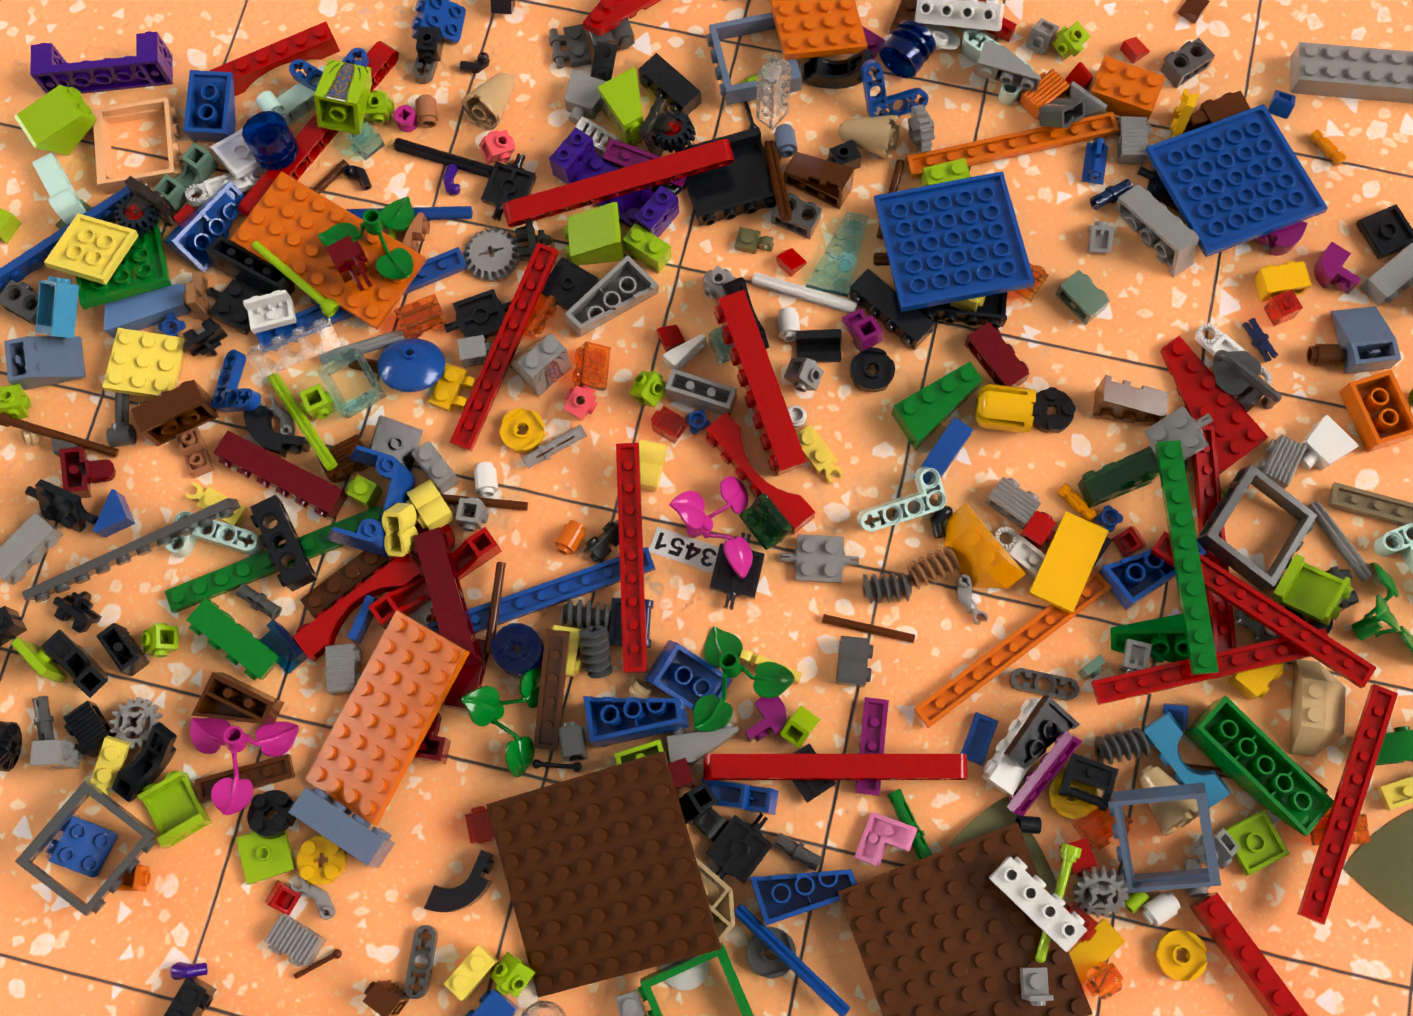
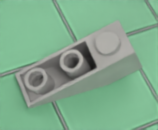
(1004, 66)
(697, 744)

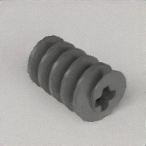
(887, 587)
(585, 615)
(596, 651)
(1121, 744)

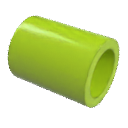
(1135, 901)

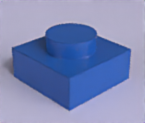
(1179, 712)

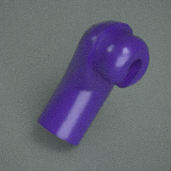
(448, 179)
(185, 970)

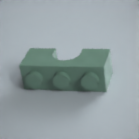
(197, 168)

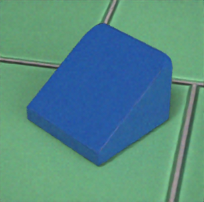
(1281, 104)

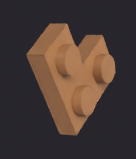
(196, 295)

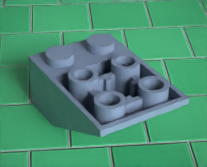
(1365, 340)
(44, 360)

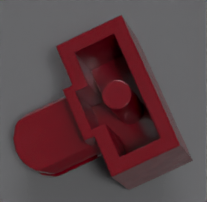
(349, 260)
(80, 472)
(434, 747)

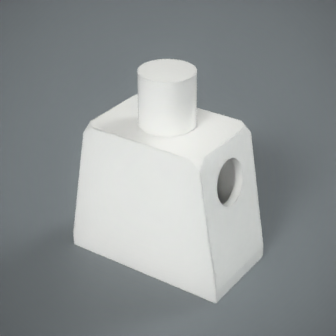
(1326, 445)

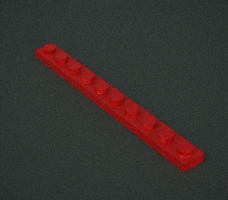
(504, 347)
(1207, 498)
(631, 558)
(1276, 618)
(1179, 673)
(1347, 804)

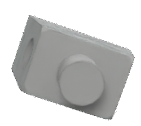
(582, 97)

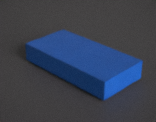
(362, 621)
(979, 738)

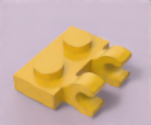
(1183, 112)
(448, 388)

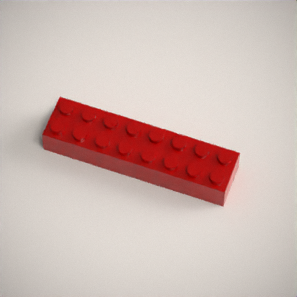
(760, 383)

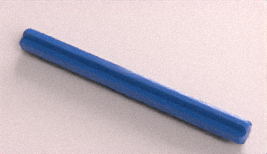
(431, 213)
(791, 960)

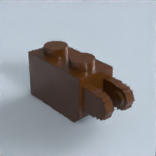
(1218, 109)

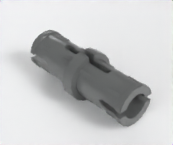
(259, 601)
(43, 718)
(797, 851)

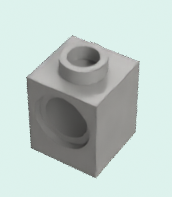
(473, 350)

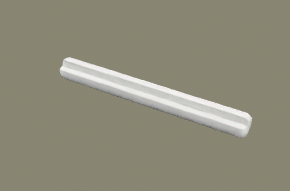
(804, 293)

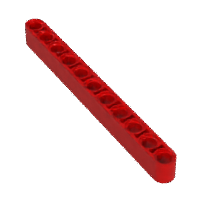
(314, 139)
(618, 182)
(835, 767)

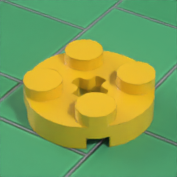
(524, 418)
(1063, 806)
(311, 870)
(1166, 955)

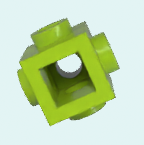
(1067, 42)
(379, 107)
(648, 388)
(14, 401)
(316, 402)
(160, 640)
(511, 975)

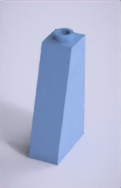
(145, 309)

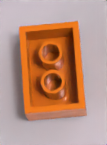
(1127, 88)
(1378, 410)

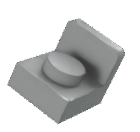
(1041, 35)
(1100, 237)
(1135, 656)
(1035, 985)

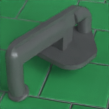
(1237, 371)

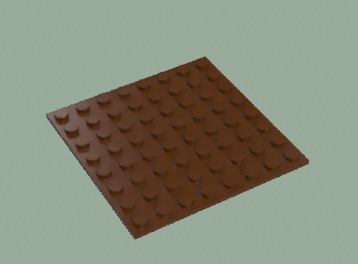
(603, 875)
(951, 941)

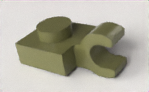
(749, 240)

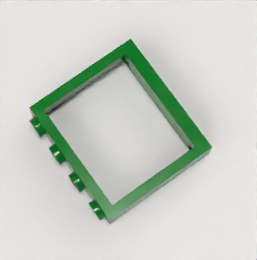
(678, 967)

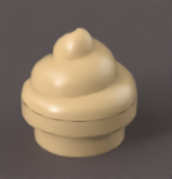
(31, 438)
(640, 689)

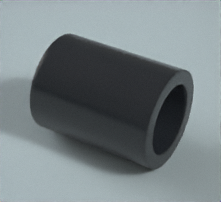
(1029, 824)

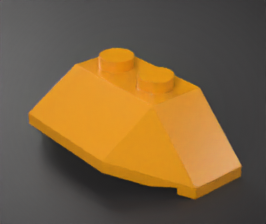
(980, 552)

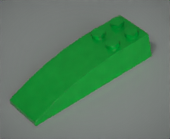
(1259, 765)

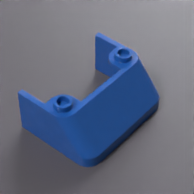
(370, 532)

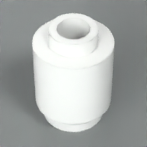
(788, 324)
(485, 479)
(1160, 909)

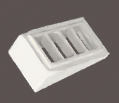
(590, 127)
(682, 354)

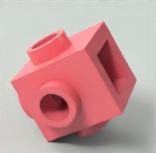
(497, 146)
(575, 409)

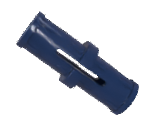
(1110, 194)
(1260, 340)

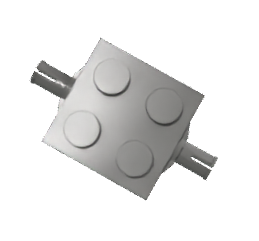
(1181, 427)
(819, 558)

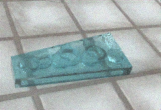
(838, 263)

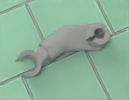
(285, 419)
(964, 594)
(321, 897)

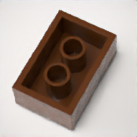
(174, 412)

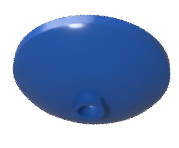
(411, 365)

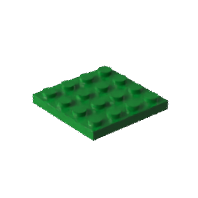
(139, 272)

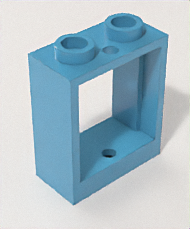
(57, 307)

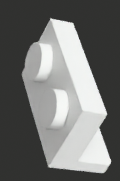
(270, 311)

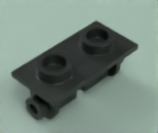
(598, 545)

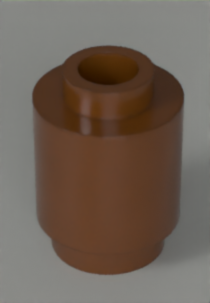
(1325, 355)

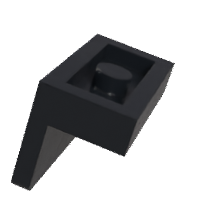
(819, 345)

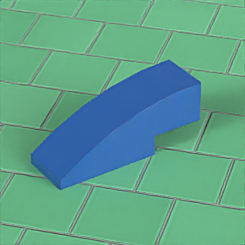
(947, 448)
(744, 796)

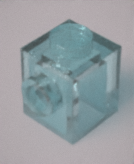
(366, 143)
(718, 347)

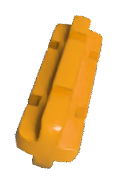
(1327, 147)
(1077, 502)

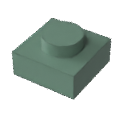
(1092, 668)

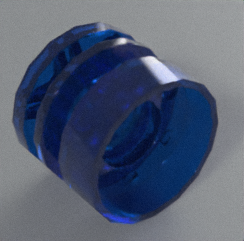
(907, 49)
(270, 140)
(508, 659)

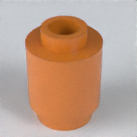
(570, 537)

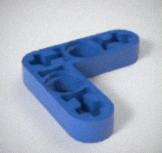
(313, 72)
(882, 99)
(226, 395)

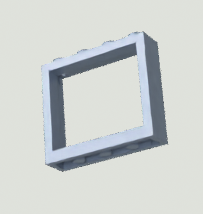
(735, 28)
(1170, 879)

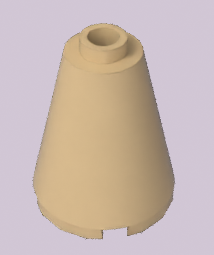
(488, 101)
(872, 134)
(1168, 813)

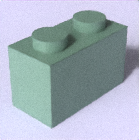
(1082, 297)

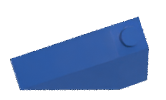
(205, 225)

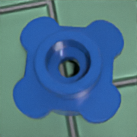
(170, 319)
(693, 417)
(1109, 511)

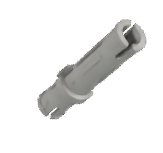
(531, 459)

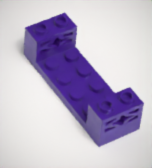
(148, 68)
(578, 161)

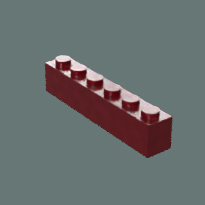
(280, 474)
(446, 592)

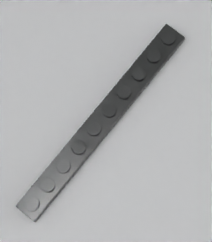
(137, 547)

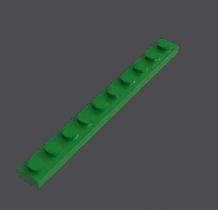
(1186, 558)
(258, 565)

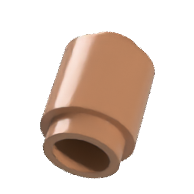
(426, 111)

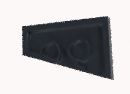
(1039, 732)

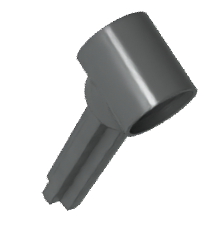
(121, 432)

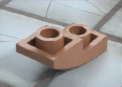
(417, 232)
(195, 452)

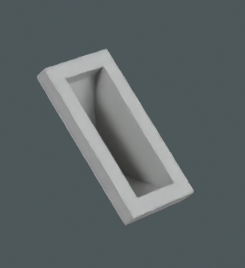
(1093, 105)

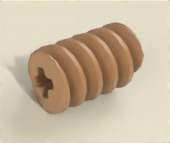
(933, 566)

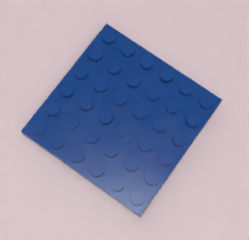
(1235, 180)
(953, 241)

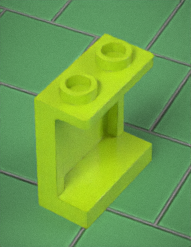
(1312, 591)
(174, 808)

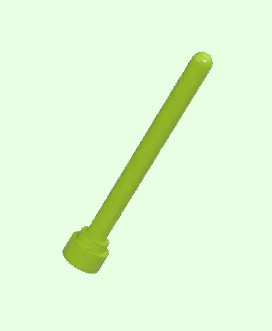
(328, 306)
(1069, 855)

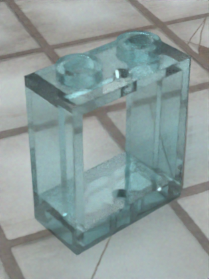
(361, 402)

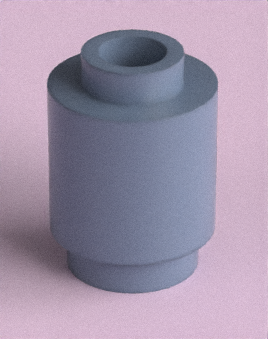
(785, 140)

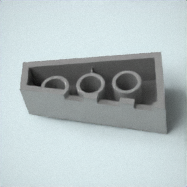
(1159, 228)
(613, 295)

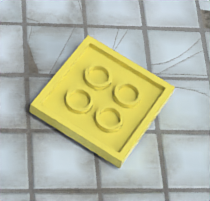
(91, 249)
(144, 363)

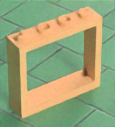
(127, 113)

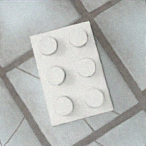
(235, 155)

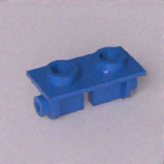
(1095, 162)

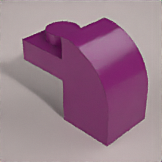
(1283, 240)
(1330, 270)
(863, 329)
(773, 716)

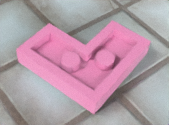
(879, 833)

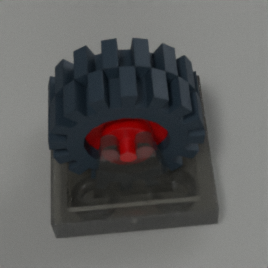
(666, 130)
(143, 208)

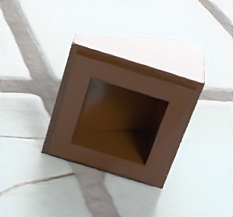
(1193, 9)

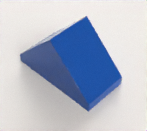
(114, 515)

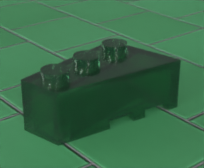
(1119, 477)

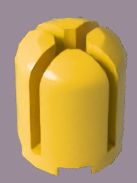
(1005, 408)

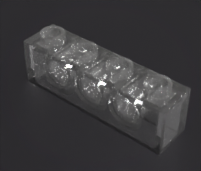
(773, 91)
(265, 367)

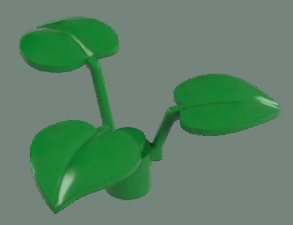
(397, 216)
(1371, 624)
(723, 651)
(486, 708)

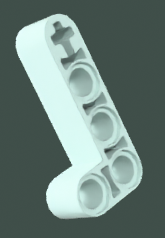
(972, 46)
(290, 104)
(61, 192)
(900, 504)
(217, 537)
(1399, 543)

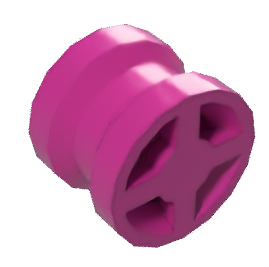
(410, 122)

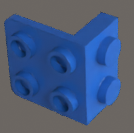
(440, 14)
(81, 846)

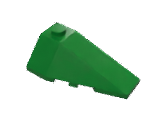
(1164, 634)

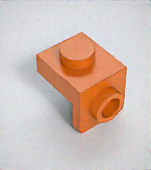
(137, 880)

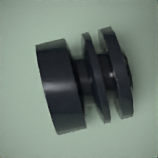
(9, 745)

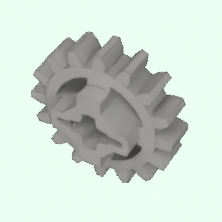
(921, 128)
(125, 721)
(1100, 891)

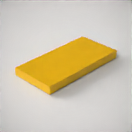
(1068, 562)

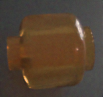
(1104, 980)

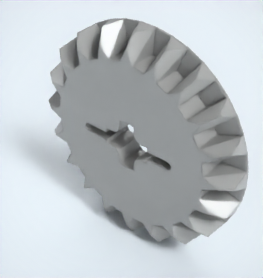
(505, 256)

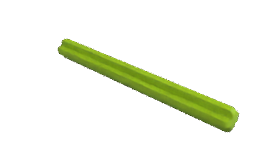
(302, 422)

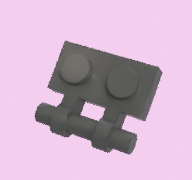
(576, 43)

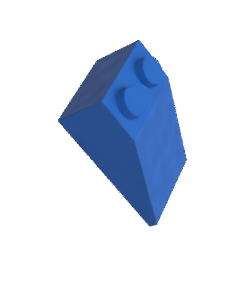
(210, 106)
(684, 675)

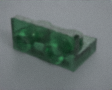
(766, 522)

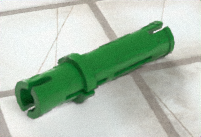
(906, 816)

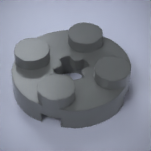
(764, 965)

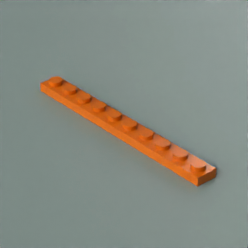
(1016, 143)
(1006, 654)

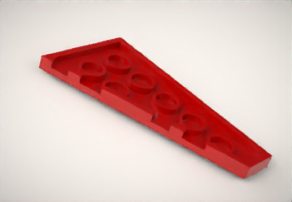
(610, 13)
(1234, 428)

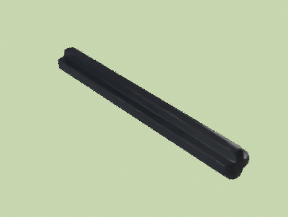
(442, 157)

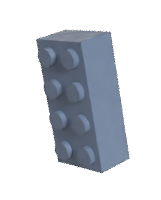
(342, 827)

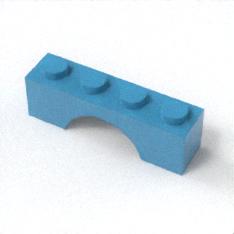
(1165, 735)

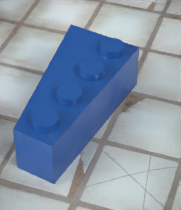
(1138, 576)
(632, 718)
(798, 893)

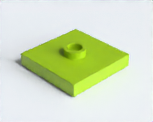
(39, 660)
(1257, 841)
(264, 857)

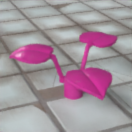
(691, 507)
(210, 733)

